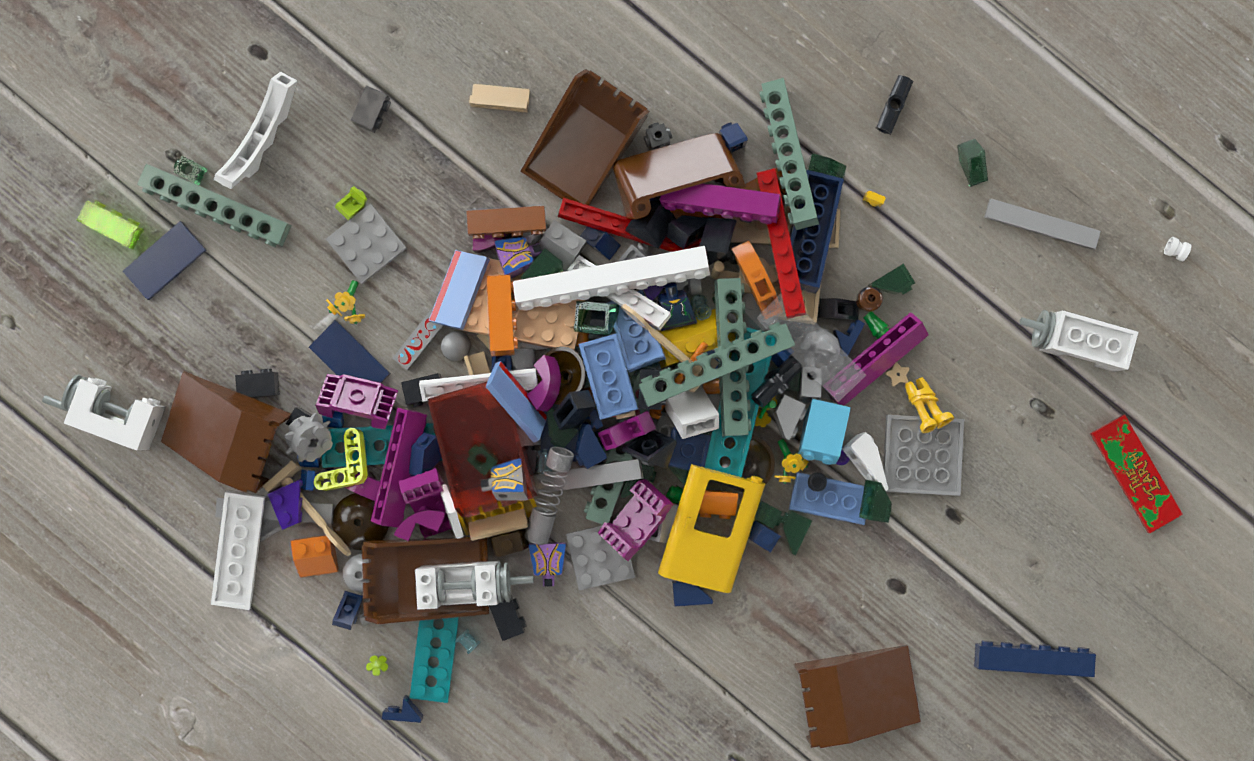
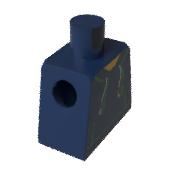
(678, 305)

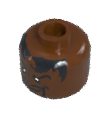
(863, 296)

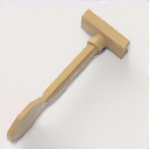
(696, 370)
(283, 479)

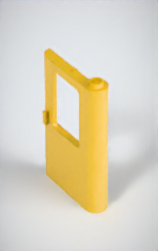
(702, 556)

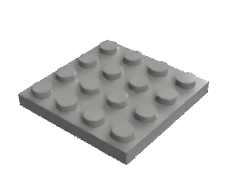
(923, 460)

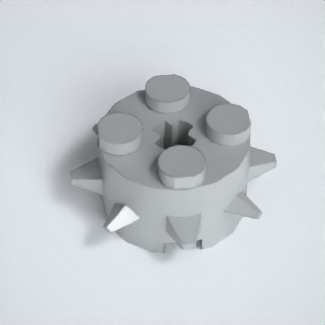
(308, 438)

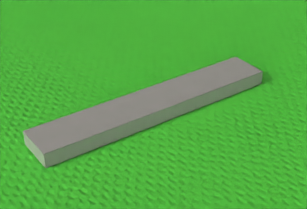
(1042, 224)
(593, 476)
(324, 510)

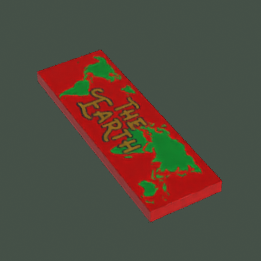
(1136, 473)

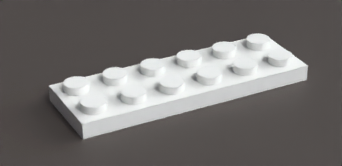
(238, 550)

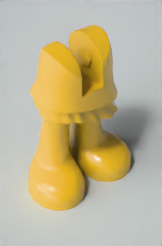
(926, 396)

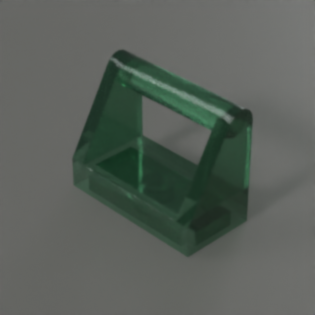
(581, 312)

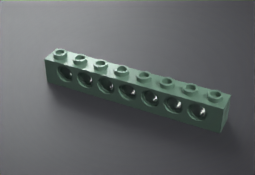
(152, 176)
(807, 215)
(783, 341)
(727, 386)
(603, 514)

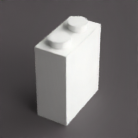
(692, 413)

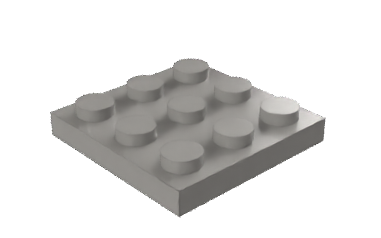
(366, 243)
(596, 560)

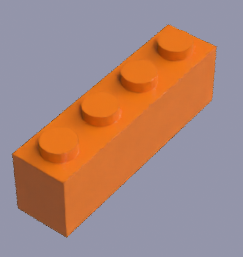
(501, 316)

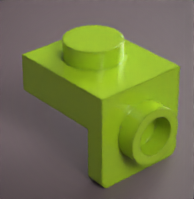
(351, 203)

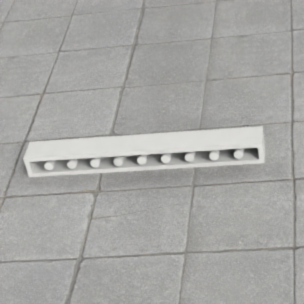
(611, 278)

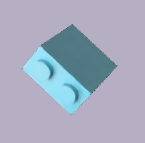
(823, 431)

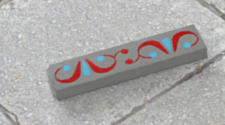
(417, 342)

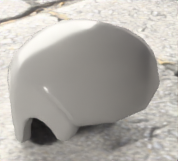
(455, 345)

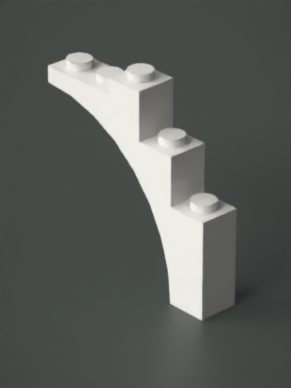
(261, 134)

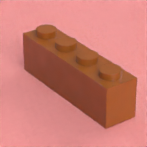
(506, 221)

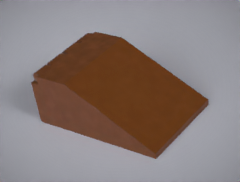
(584, 138)
(222, 432)
(394, 578)
(858, 695)

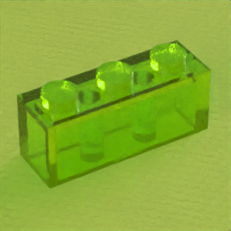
(110, 223)

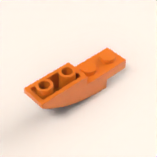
(754, 274)

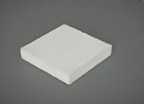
(451, 512)

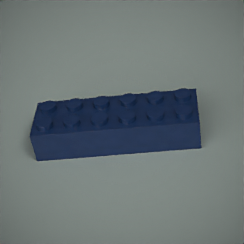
(812, 243)

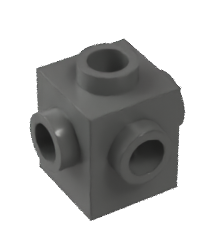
(654, 142)

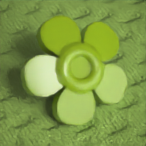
(377, 664)

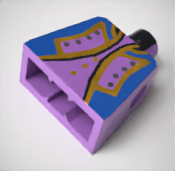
(516, 255)
(548, 560)

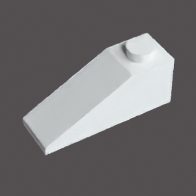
(866, 458)

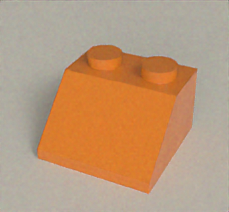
(719, 503)
(314, 556)

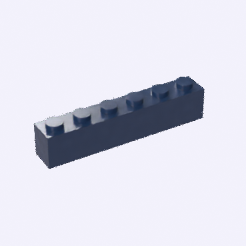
(1034, 659)

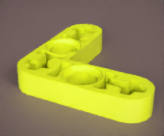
(350, 471)

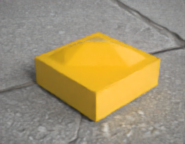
(874, 199)

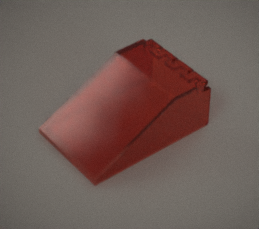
(468, 419)

